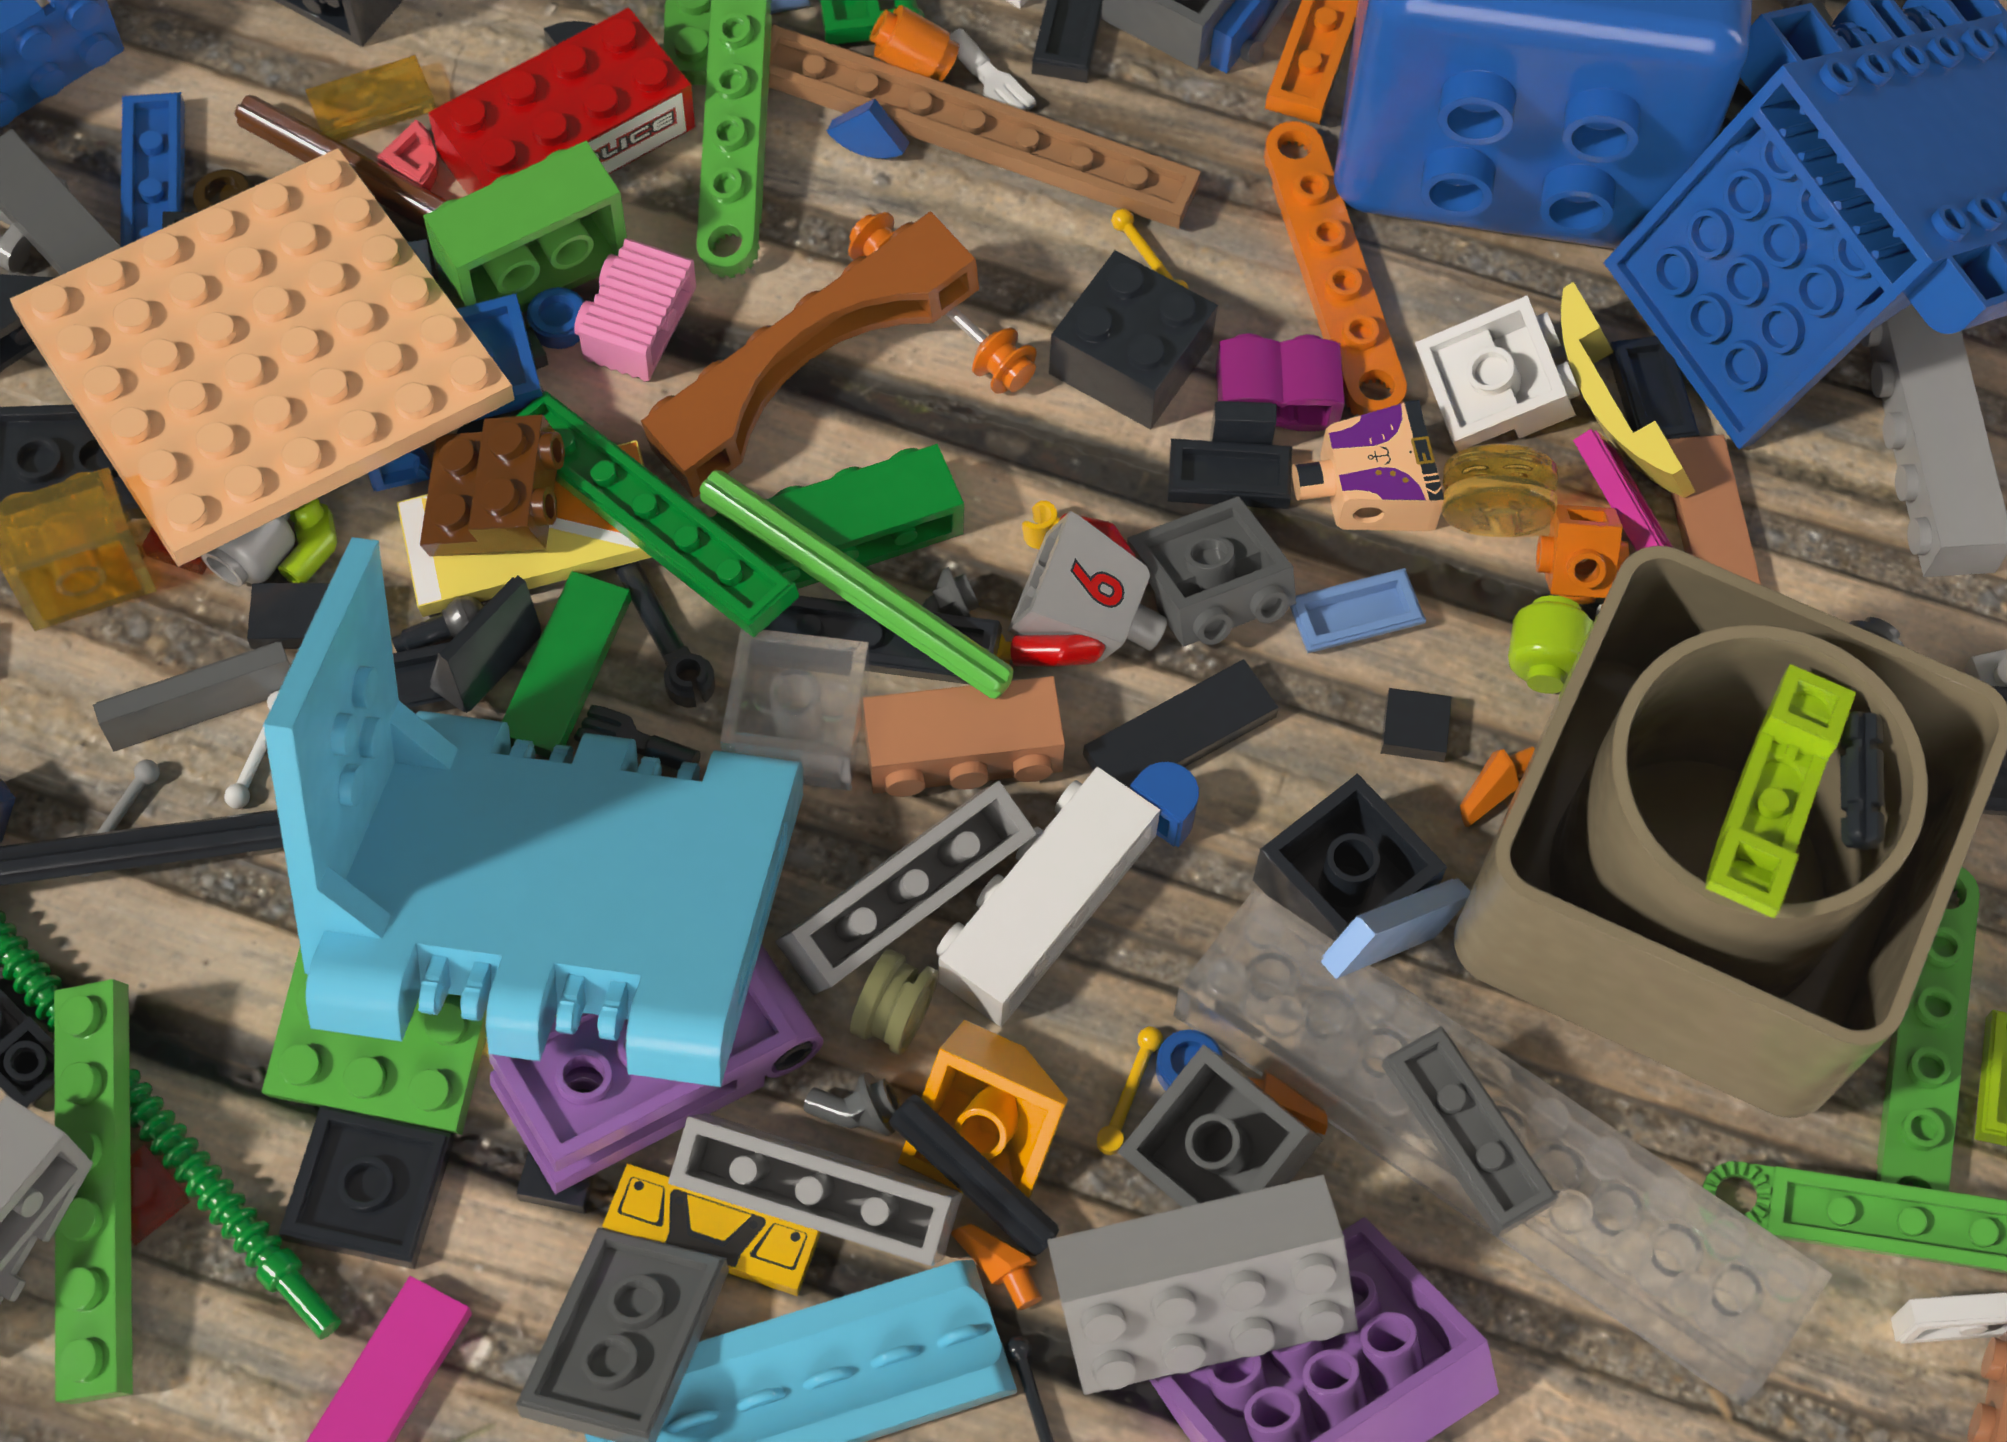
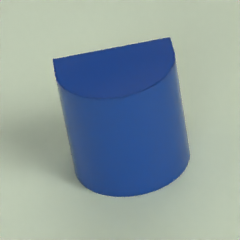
(1174, 793)

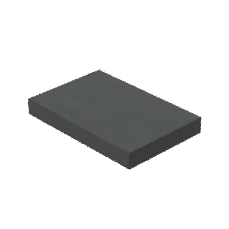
(623, 1338)

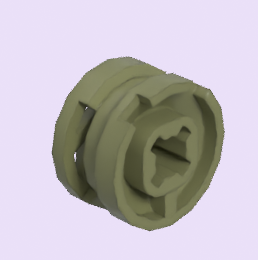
(894, 1001)

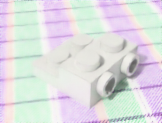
(1498, 375)

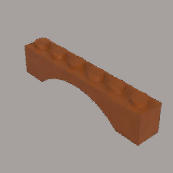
(905, 281)

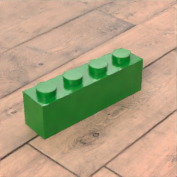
(870, 510)

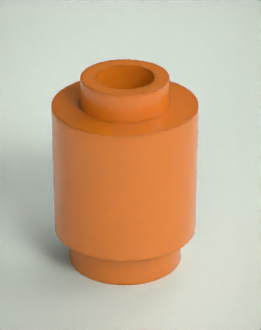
(914, 43)

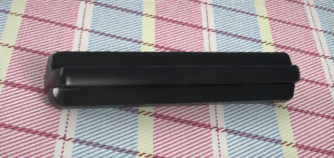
(974, 1175)

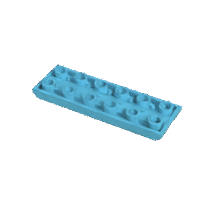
(847, 1366)

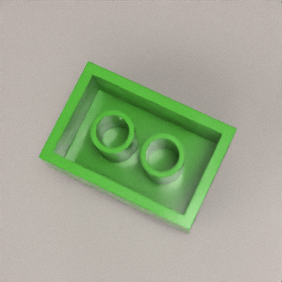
(529, 230)

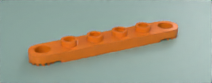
(1333, 266)

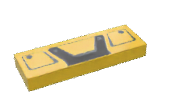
(752, 1242)

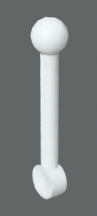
(238, 795)

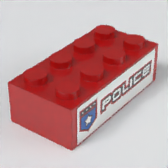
(595, 87)

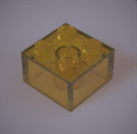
(71, 549)

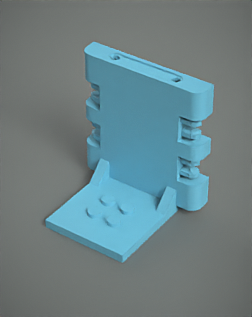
(518, 881)

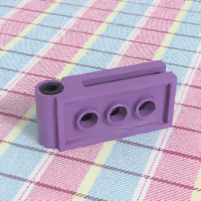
(624, 1112)

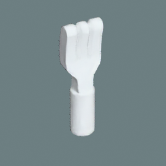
(997, 84)

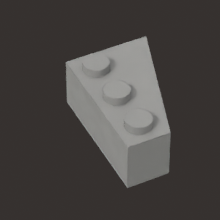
(37, 1184)

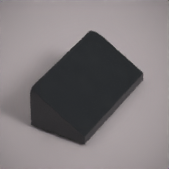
(487, 647)

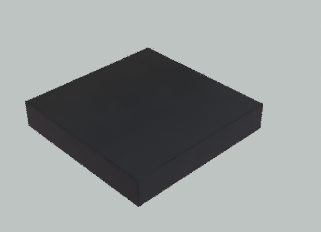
(367, 1187)

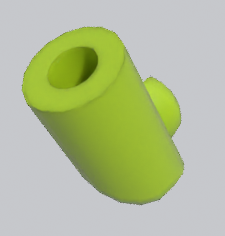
(315, 539)

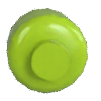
(1547, 642)

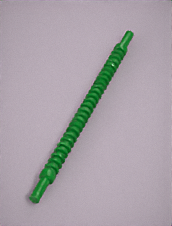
(277, 1267)

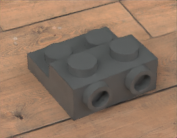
(1215, 572)

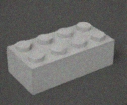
(1204, 1284)

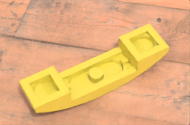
(1646, 447)

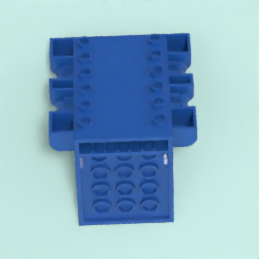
(1832, 203)

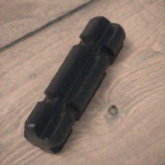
(1862, 781)

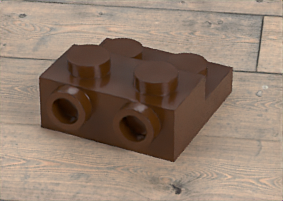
(493, 488)

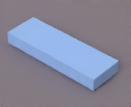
(1395, 927)

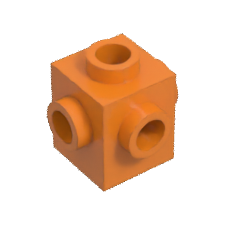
(1582, 552)

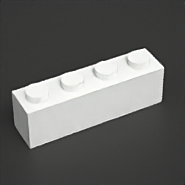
(1046, 895)

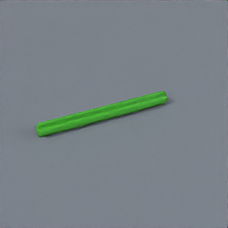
(857, 584)

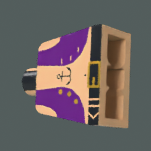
(1376, 472)

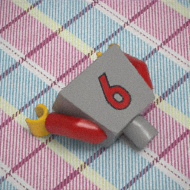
(1078, 594)

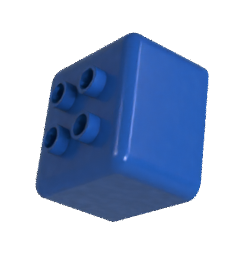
(1534, 109)

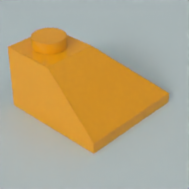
(995, 1101)

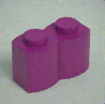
(1294, 374)

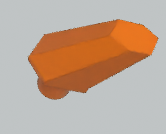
(1494, 783)
(1295, 1102)
(1001, 1263)

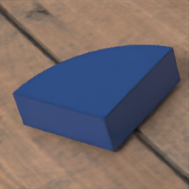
(868, 132)
(405, 470)

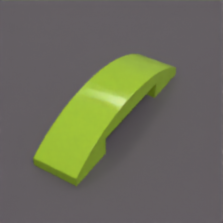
(1777, 791)

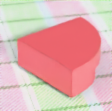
(412, 155)

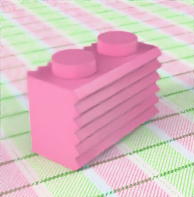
(635, 308)

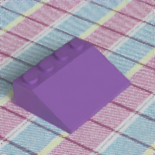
(1392, 1380)

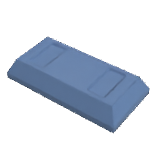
(1357, 610)

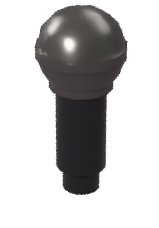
(440, 627)

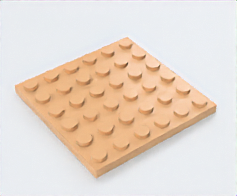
(260, 354)

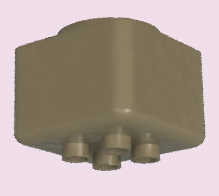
(1612, 832)

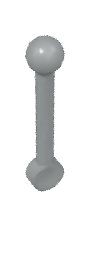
(145, 773)

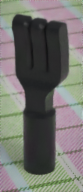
(617, 724)

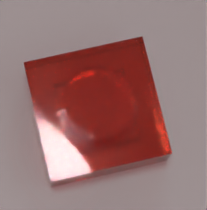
(153, 1195)

